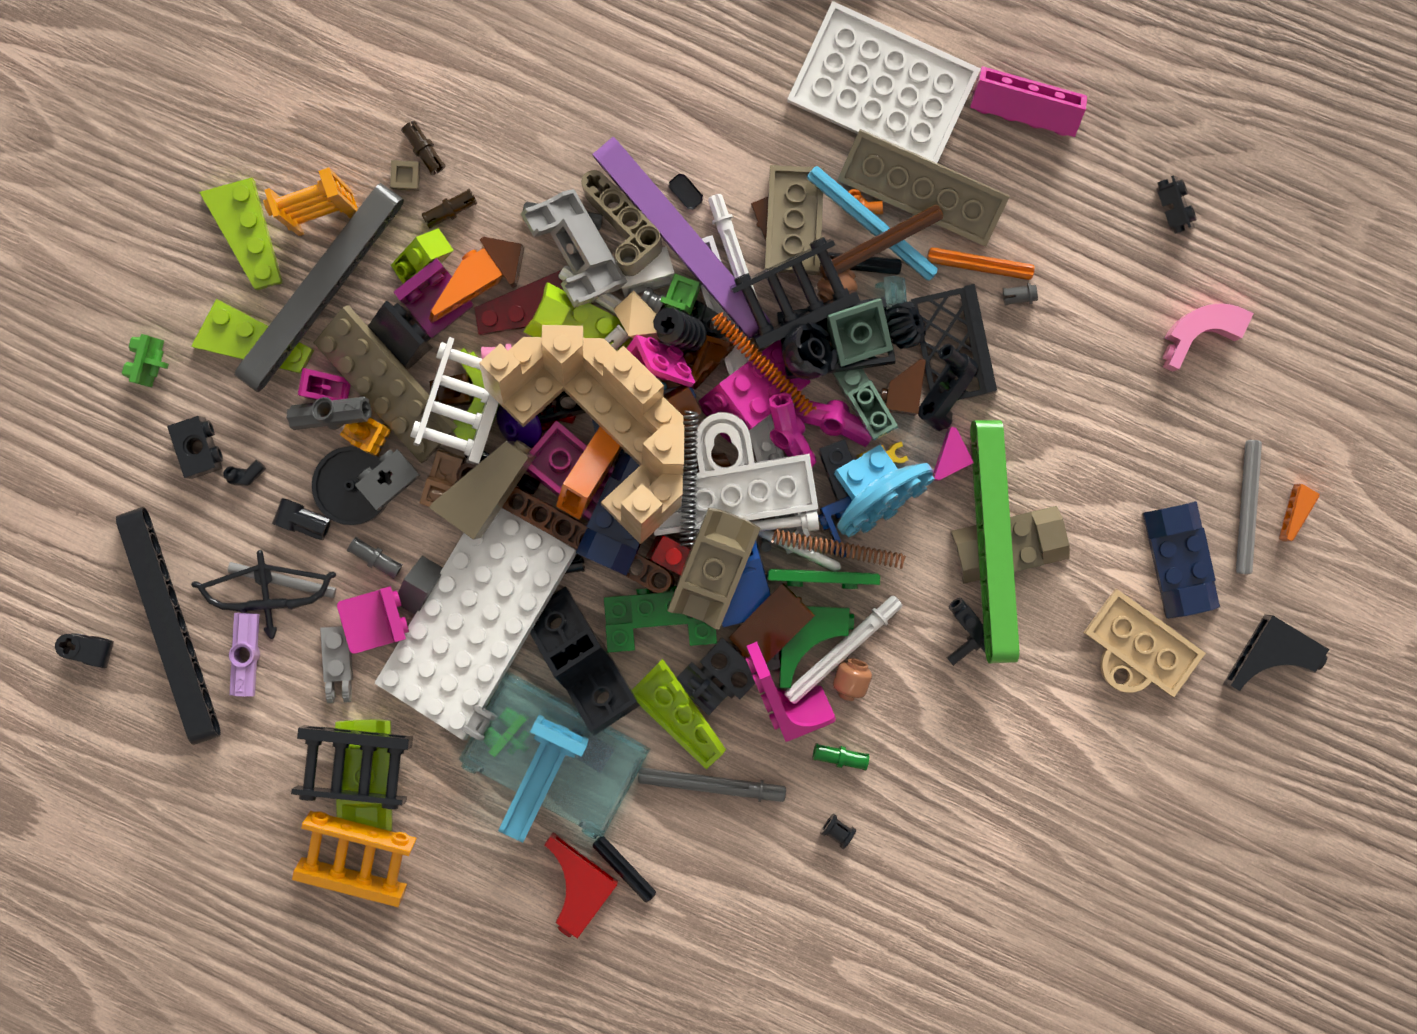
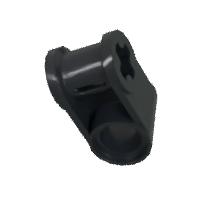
(88, 649)

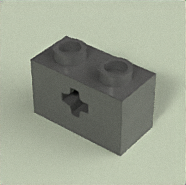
(381, 494)

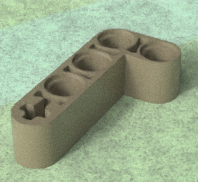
(618, 217)

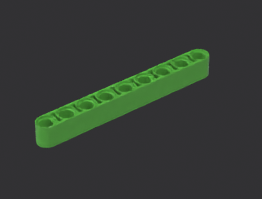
(994, 541)

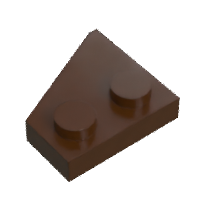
(706, 359)

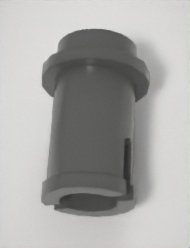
(1022, 294)

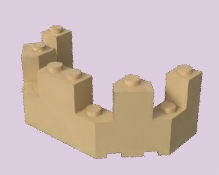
(617, 396)

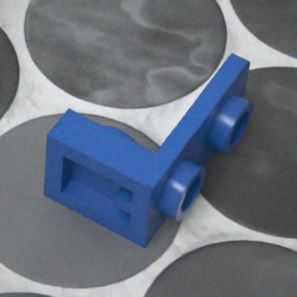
(826, 521)

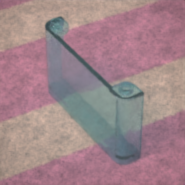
(585, 787)

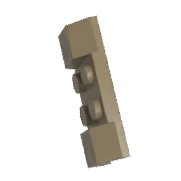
(1036, 541)
(714, 567)

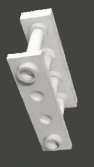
(481, 422)

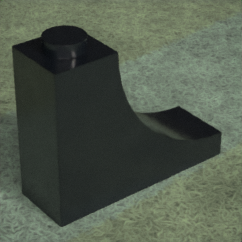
(1275, 645)

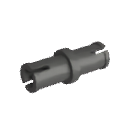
(374, 557)

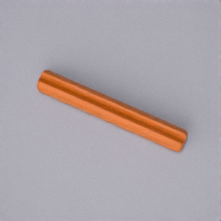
(981, 263)

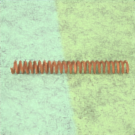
(838, 545)

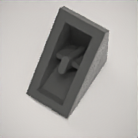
(419, 584)

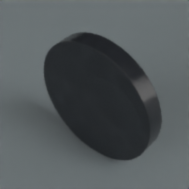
(335, 486)

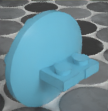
(878, 489)

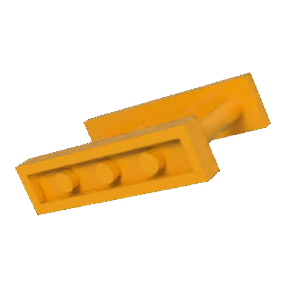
(312, 202)
(349, 881)

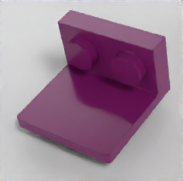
(422, 293)

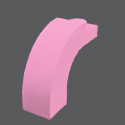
(1217, 318)

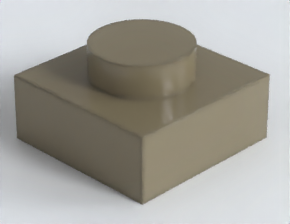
(405, 175)

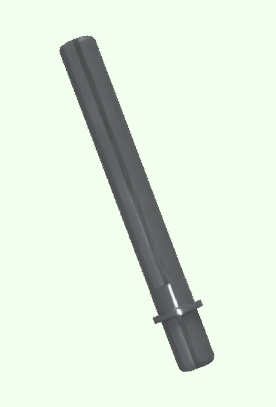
(712, 784)

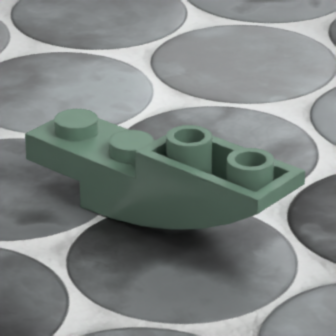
(865, 402)

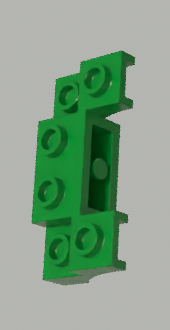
(648, 610)

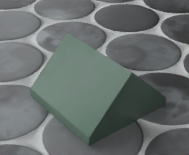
(859, 332)

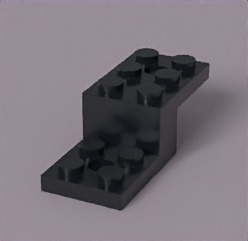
(582, 663)

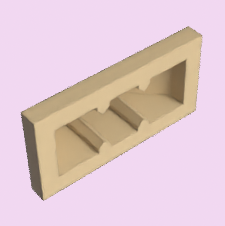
(636, 317)

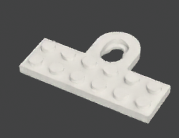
(746, 487)

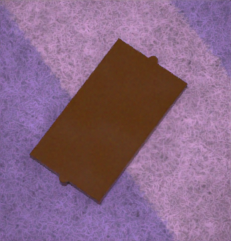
(773, 623)

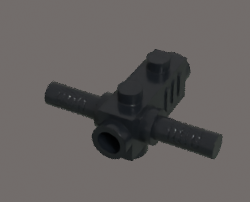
(974, 627)

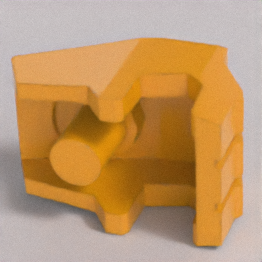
(366, 435)

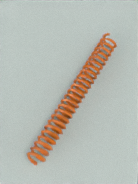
(726, 323)

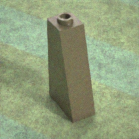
(483, 491)

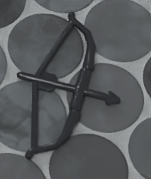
(263, 577)

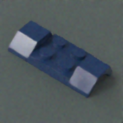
(605, 537)
(1181, 560)

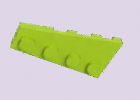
(243, 224)
(235, 333)
(674, 710)

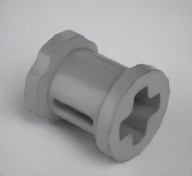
(478, 723)

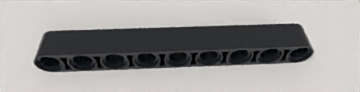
(168, 625)

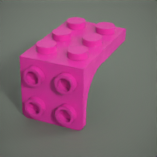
(748, 391)
(793, 719)

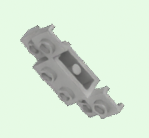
(580, 245)

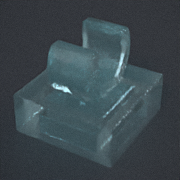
(894, 289)

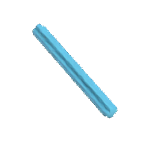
(870, 221)

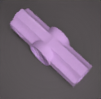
(244, 673)

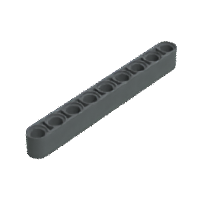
(319, 288)

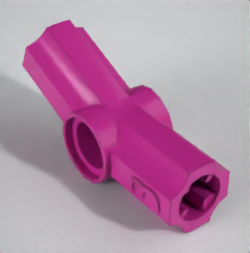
(835, 420)
(788, 427)

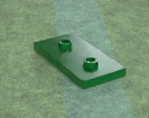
(848, 579)

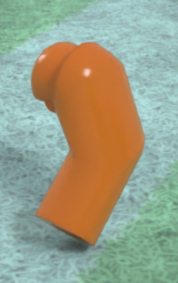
(875, 207)

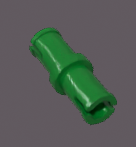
(840, 756)

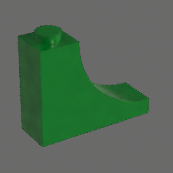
(825, 624)

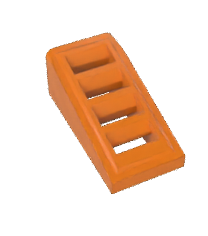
(1299, 506)

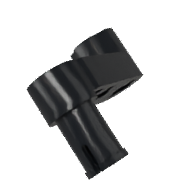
(938, 402)

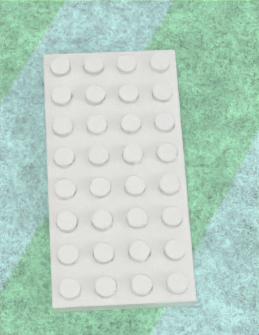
(475, 620)

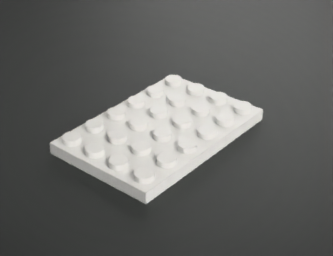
(883, 83)

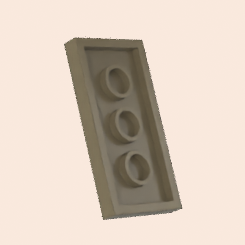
(792, 217)

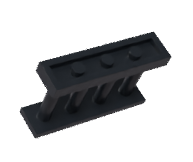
(816, 309)
(368, 744)

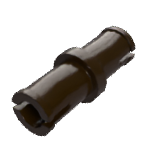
(423, 147)
(449, 208)

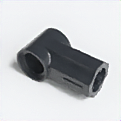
(295, 517)

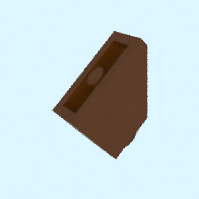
(904, 391)

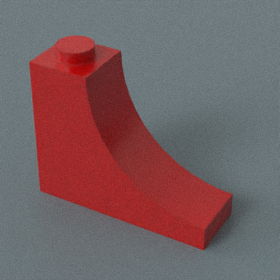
(586, 887)

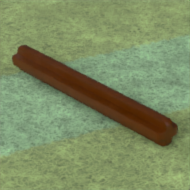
(885, 240)

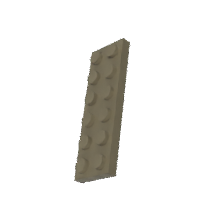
(919, 183)
(381, 379)

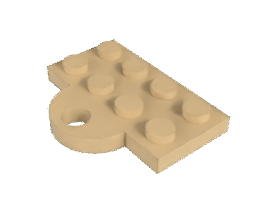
(1141, 646)

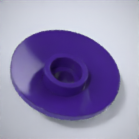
(513, 431)

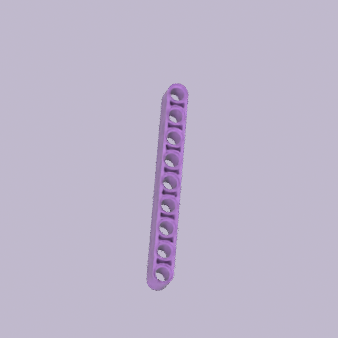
(676, 233)

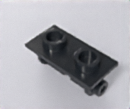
(1174, 194)

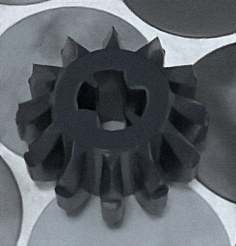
(905, 325)

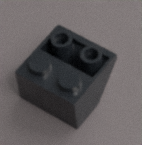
(396, 332)

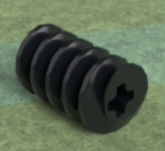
(680, 329)

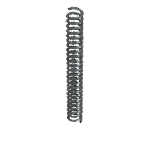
(691, 467)

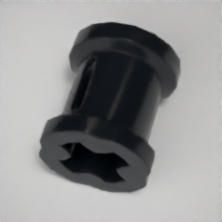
(838, 831)

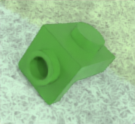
(682, 294)

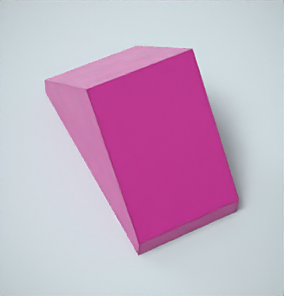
(319, 384)
(952, 455)

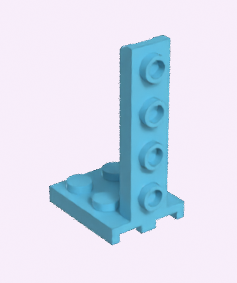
(554, 744)

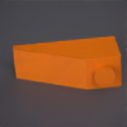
(472, 277)

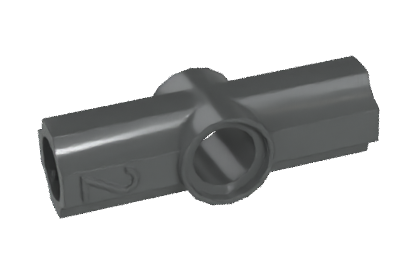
(329, 413)

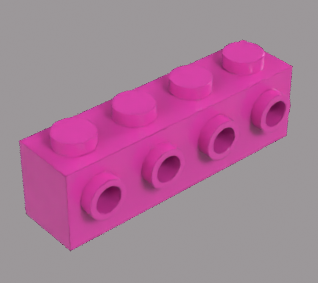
(1028, 102)

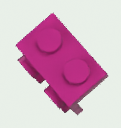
(661, 360)
(372, 620)

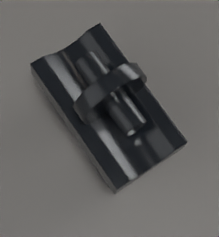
(701, 688)

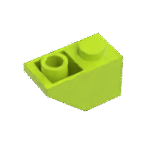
(421, 253)

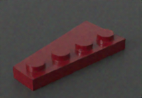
(514, 308)

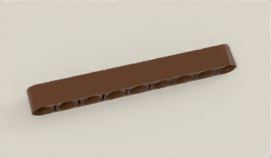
(578, 529)

